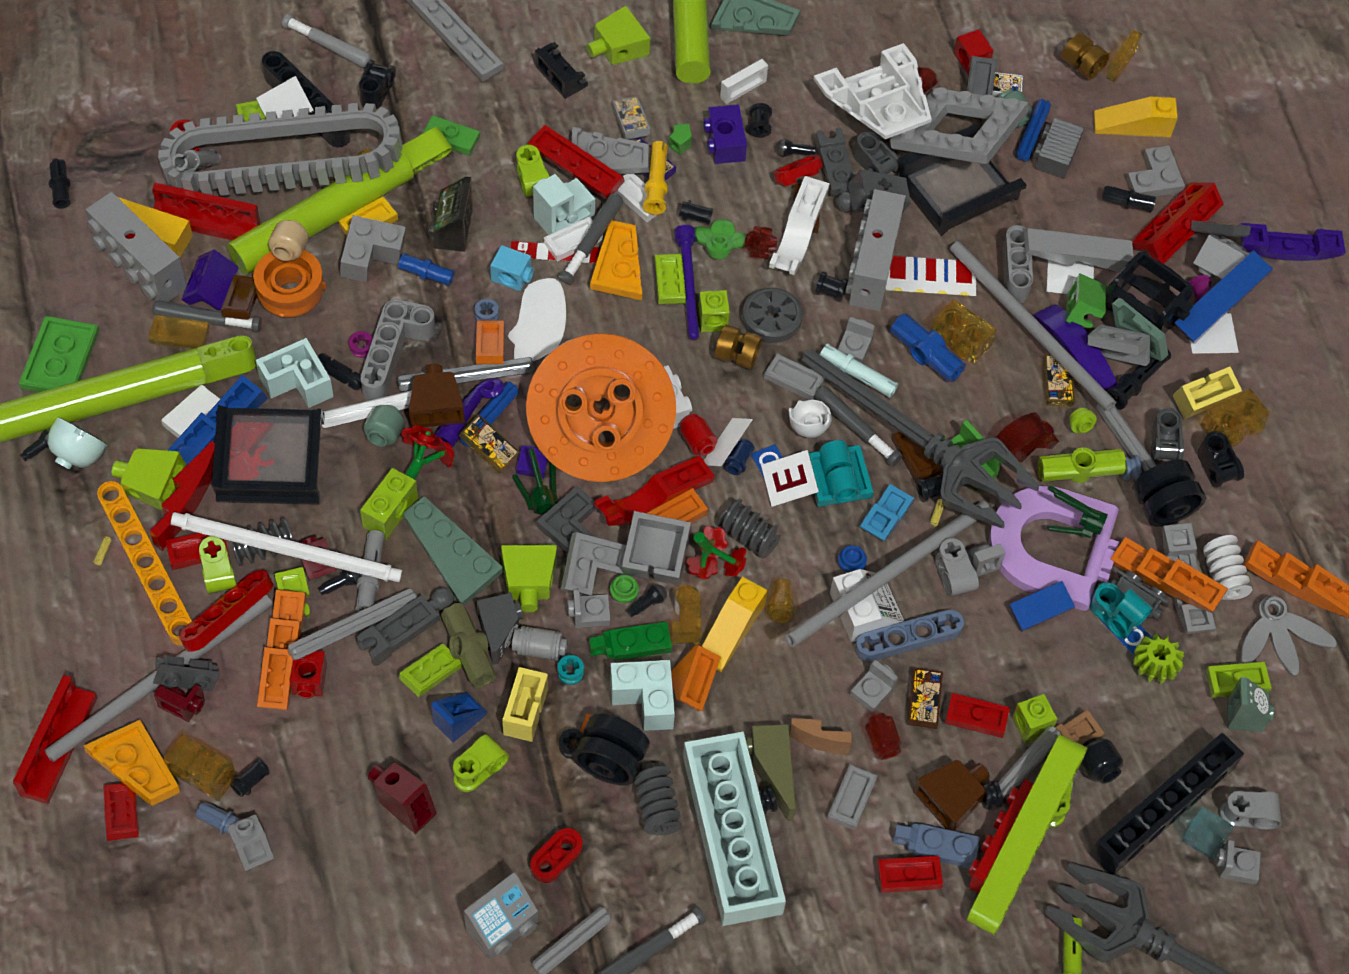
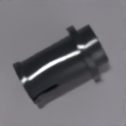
(695, 212)
(249, 778)

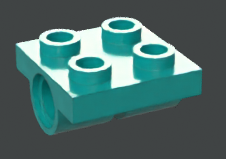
(840, 474)

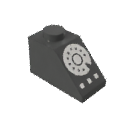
(498, 621)

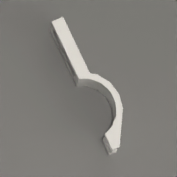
(800, 225)

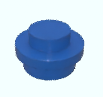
(852, 559)

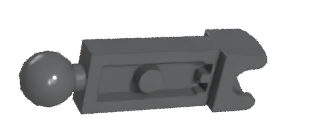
(836, 166)
(404, 625)

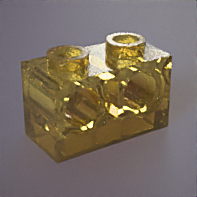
(964, 327)
(1232, 415)
(200, 767)

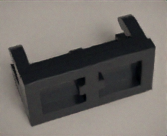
(559, 71)

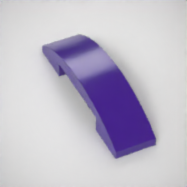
(1292, 246)
(1075, 342)

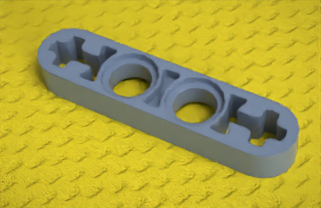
(911, 639)

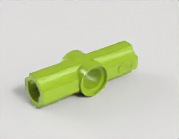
(1095, 462)

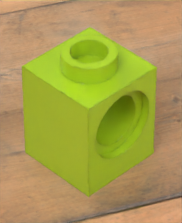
(713, 310)
(1033, 717)

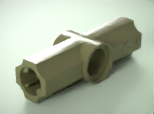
(468, 645)

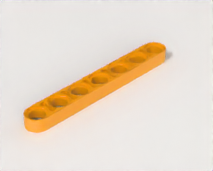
(140, 550)

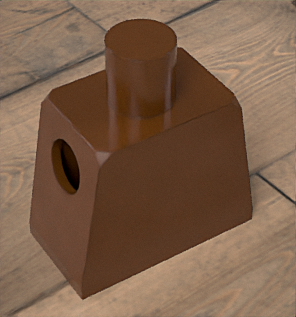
(435, 398)
(952, 792)

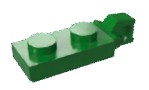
(632, 642)

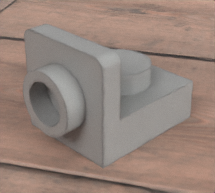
(857, 338)
(986, 558)
(589, 610)
(874, 686)
(250, 842)
(1238, 863)

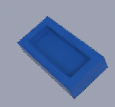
(1042, 606)

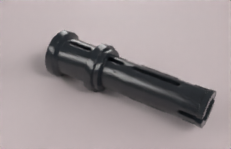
(1123, 388)

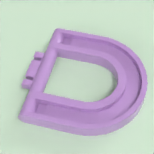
(1034, 575)

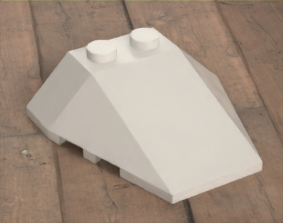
(884, 97)

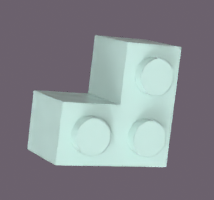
(561, 203)
(295, 368)
(648, 685)

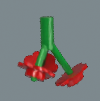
(420, 439)
(713, 543)

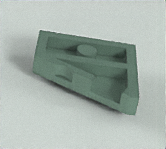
(1131, 320)

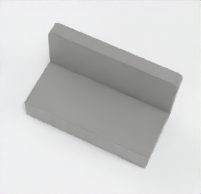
(1121, 344)

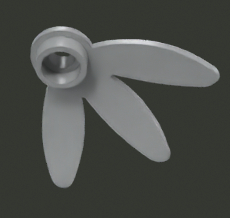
(1278, 628)

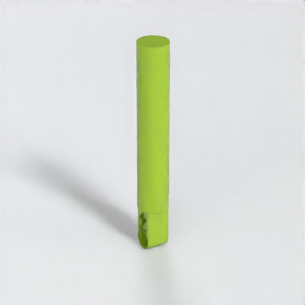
(691, 40)
(341, 199)
(126, 387)

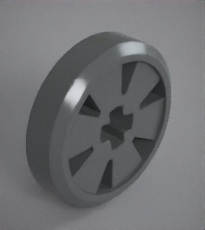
(779, 303)

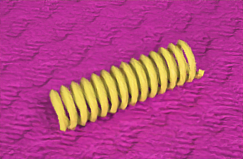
(936, 513)
(104, 550)

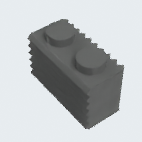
(1059, 147)

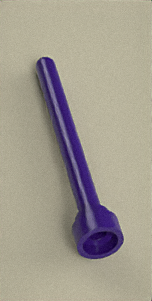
(685, 238)

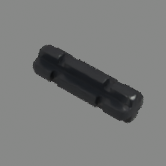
(340, 371)

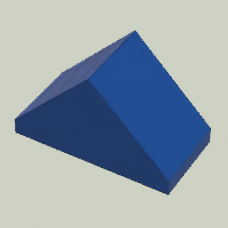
(456, 714)

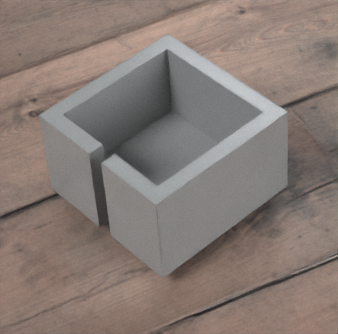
(656, 548)

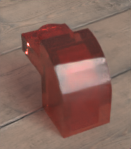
(1026, 435)

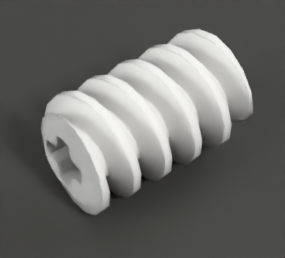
(1226, 566)

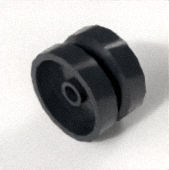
(1168, 492)
(611, 749)

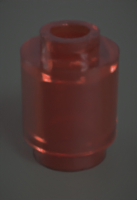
(883, 736)

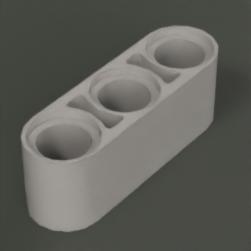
(1017, 264)

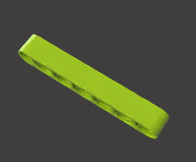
(1026, 835)

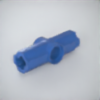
(927, 347)

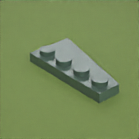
(458, 558)

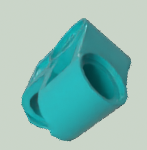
(1123, 612)

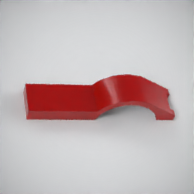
(657, 491)

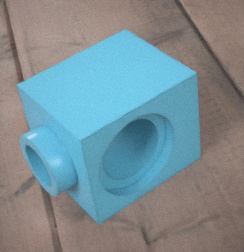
(511, 268)

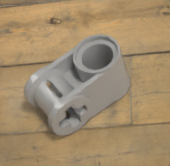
(955, 568)
(1252, 810)

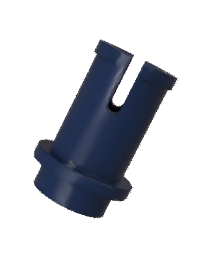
(737, 461)

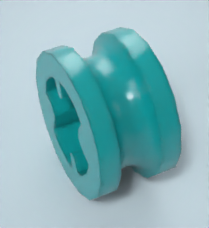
(578, 673)

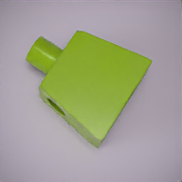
(619, 38)
(149, 475)
(529, 573)

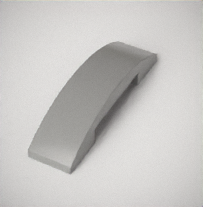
(1181, 544)

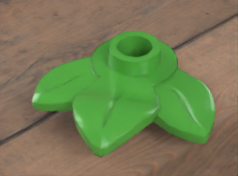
(720, 238)

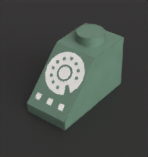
(1248, 707)

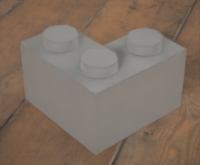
(370, 241)

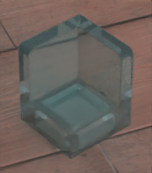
(1207, 833)

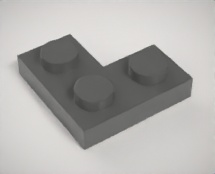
(566, 517)

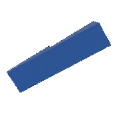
(1224, 296)
(203, 429)

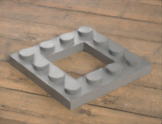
(1002, 120)

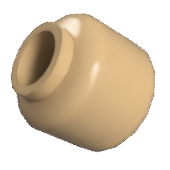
(288, 240)

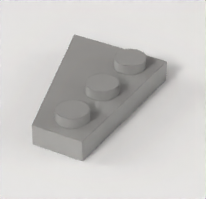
(618, 154)

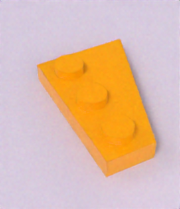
(618, 263)
(135, 762)

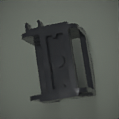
(1175, 306)

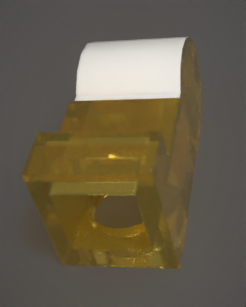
(688, 607)

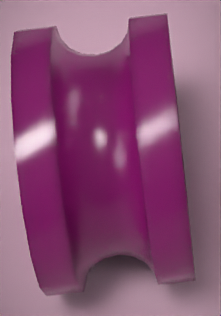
(355, 338)

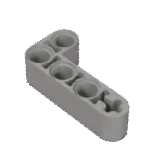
(405, 326)

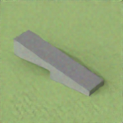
(1070, 247)

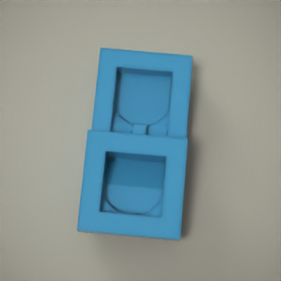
(887, 513)

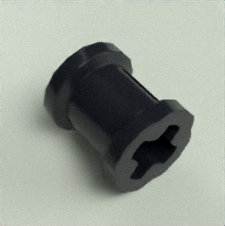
(759, 120)
(831, 286)
(929, 487)

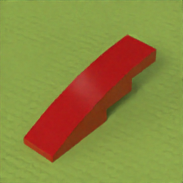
(190, 488)

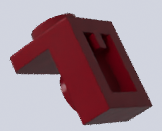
(312, 569)
(178, 704)

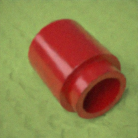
(698, 434)

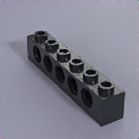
(1166, 804)

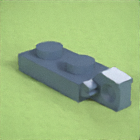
(950, 846)

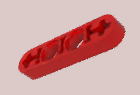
(226, 610)

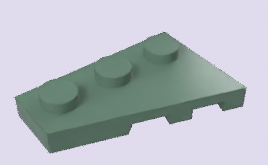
(756, 17)

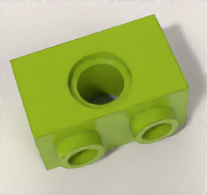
(389, 502)

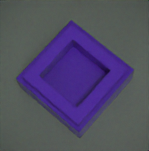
(524, 464)

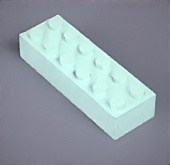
(733, 829)

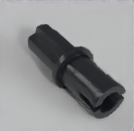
(59, 183)
(1128, 198)

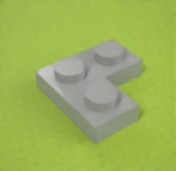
(1162, 174)
(585, 557)

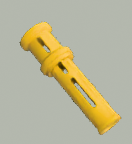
(656, 186)

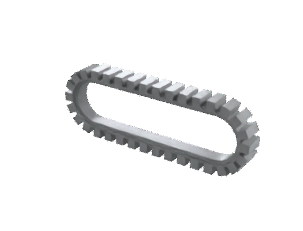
(289, 172)

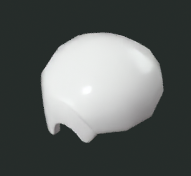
(810, 418)

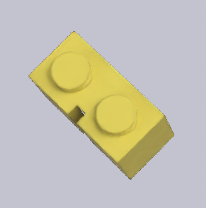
(1213, 391)
(525, 704)

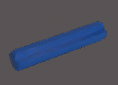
(1033, 130)
(497, 405)

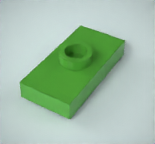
(460, 137)

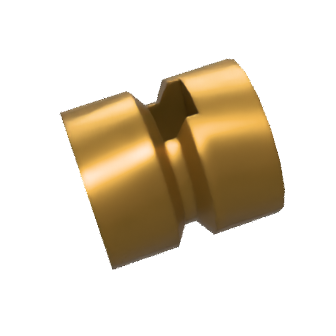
(1088, 58)
(729, 344)

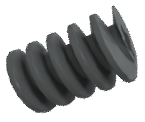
(749, 528)
(243, 550)
(656, 801)

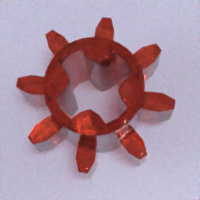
(761, 242)

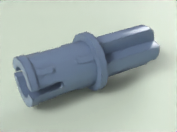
(216, 817)

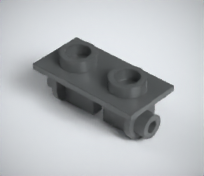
(1152, 596)
(174, 674)

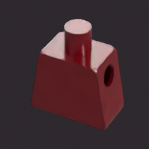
(403, 796)

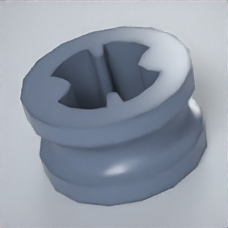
(486, 304)
(1133, 468)

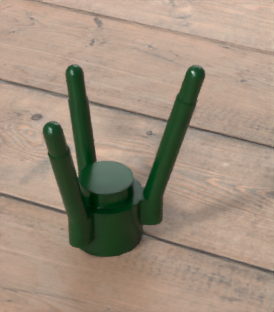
(542, 498)
(1091, 518)

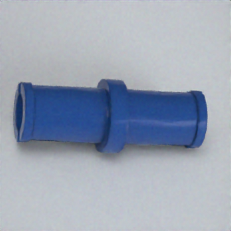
(426, 269)

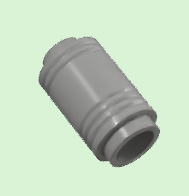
(539, 643)

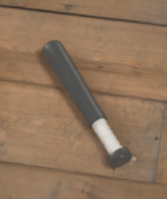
(595, 231)
(199, 314)
(856, 424)
(651, 947)

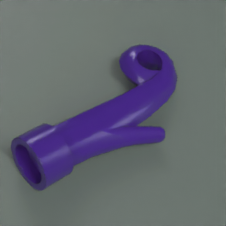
(489, 389)

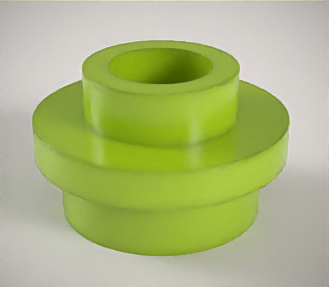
(1082, 420)

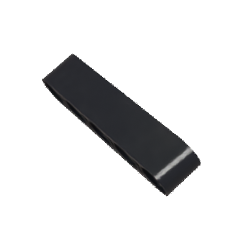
(279, 69)

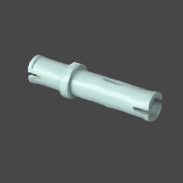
(859, 371)

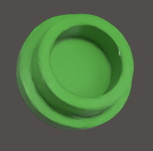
(624, 589)

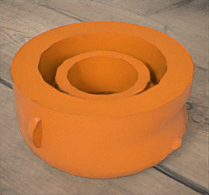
(273, 273)

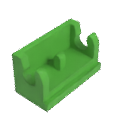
(1084, 298)

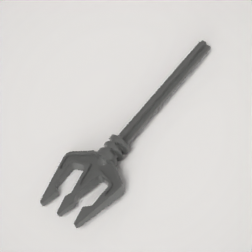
(959, 464)
(1127, 925)

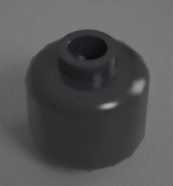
(1101, 761)

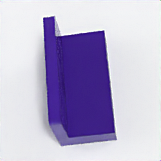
(210, 280)

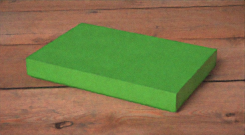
(58, 354)

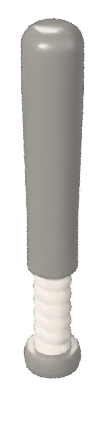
(330, 42)

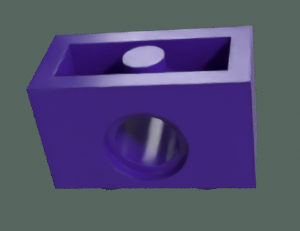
(726, 134)

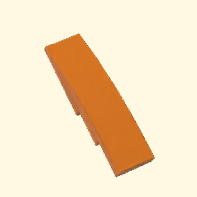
(1169, 576)
(1295, 577)
(277, 663)

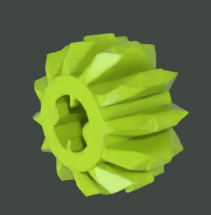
(1169, 658)

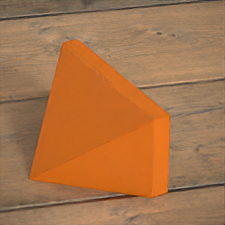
(694, 677)

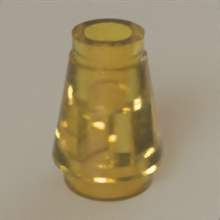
(781, 602)

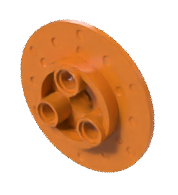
(592, 369)

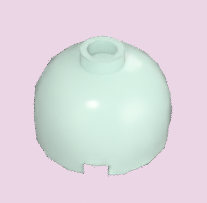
(73, 445)

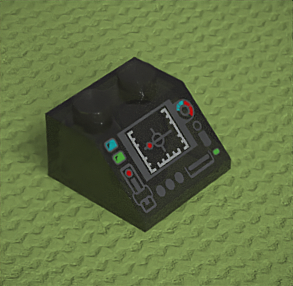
(452, 216)

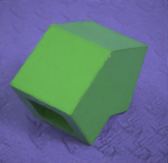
(681, 138)

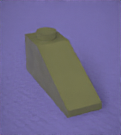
(773, 763)

